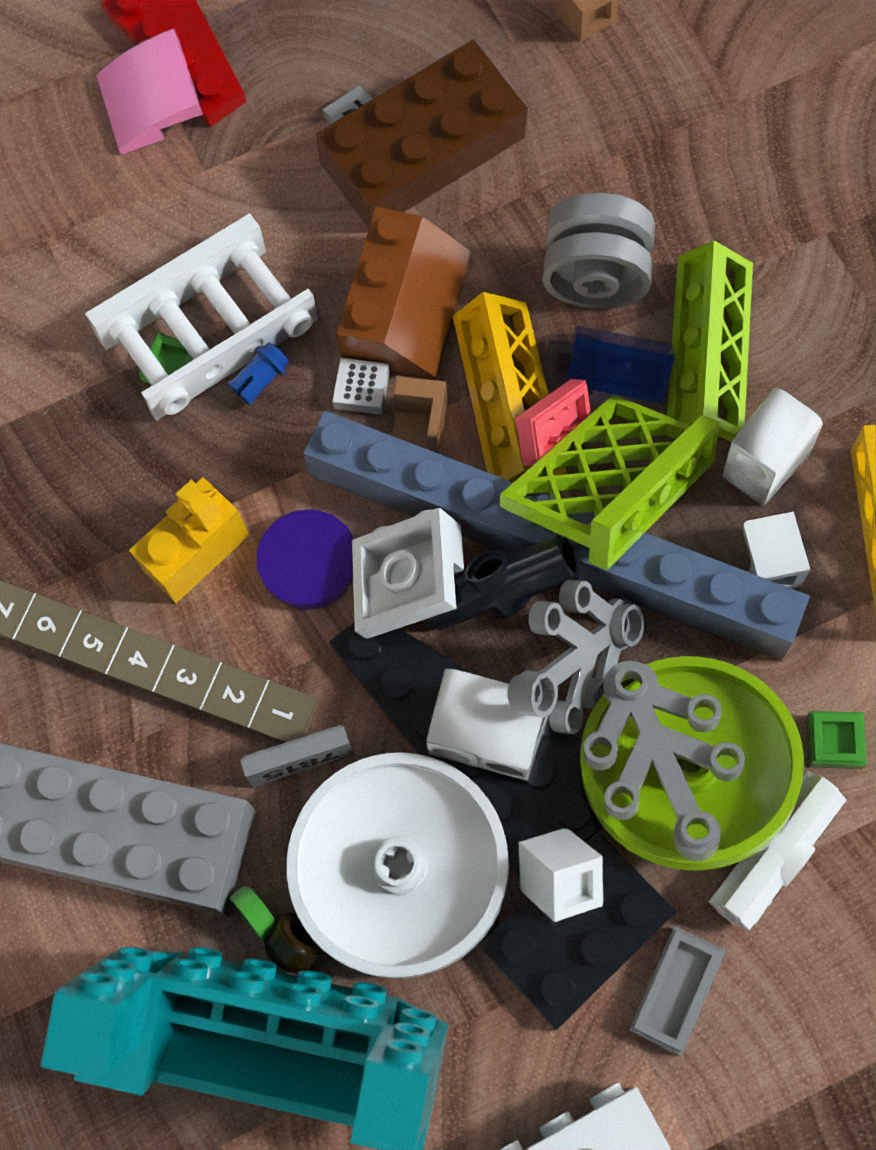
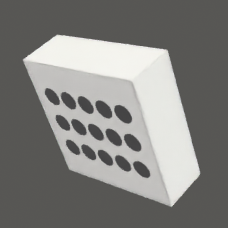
(361, 386)

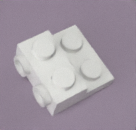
(406, 572)

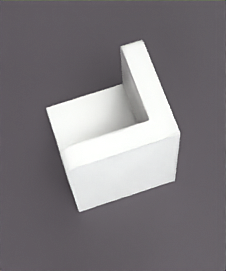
(776, 549)
(561, 874)

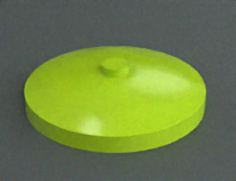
(747, 808)

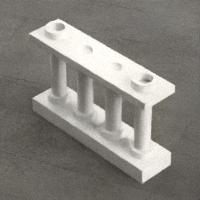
(177, 282)

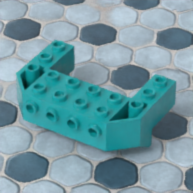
(252, 1040)

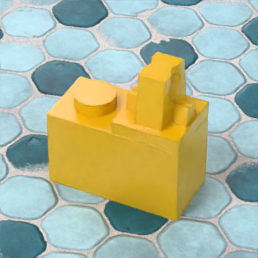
(190, 539)

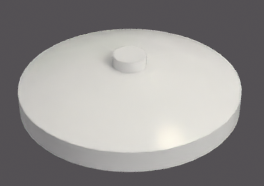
(397, 865)

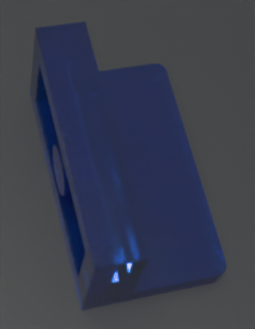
(621, 364)

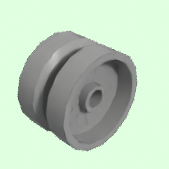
(599, 251)

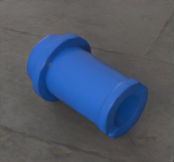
(259, 373)

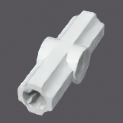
(759, 877)

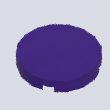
(306, 559)

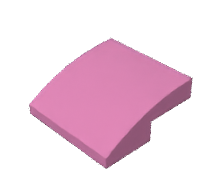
(148, 91)

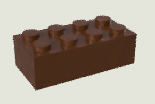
(422, 133)

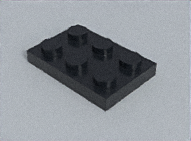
(571, 958)

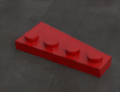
(210, 71)

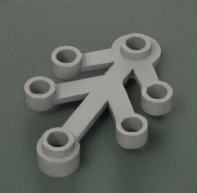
(618, 627)
(660, 746)

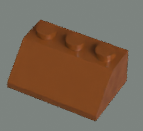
(403, 294)

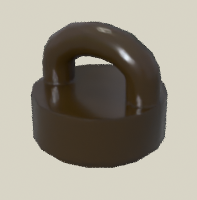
(291, 945)

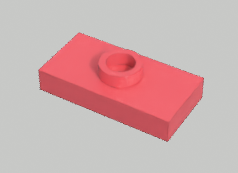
(552, 420)

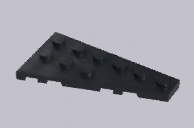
(405, 684)

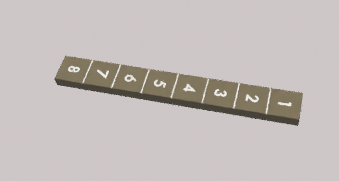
(154, 666)

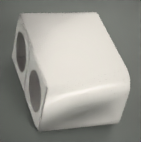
(771, 446)
(481, 727)

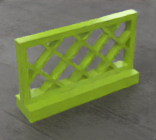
(646, 490)

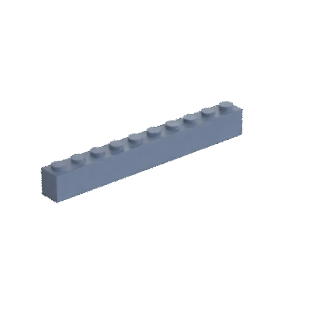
(648, 574)

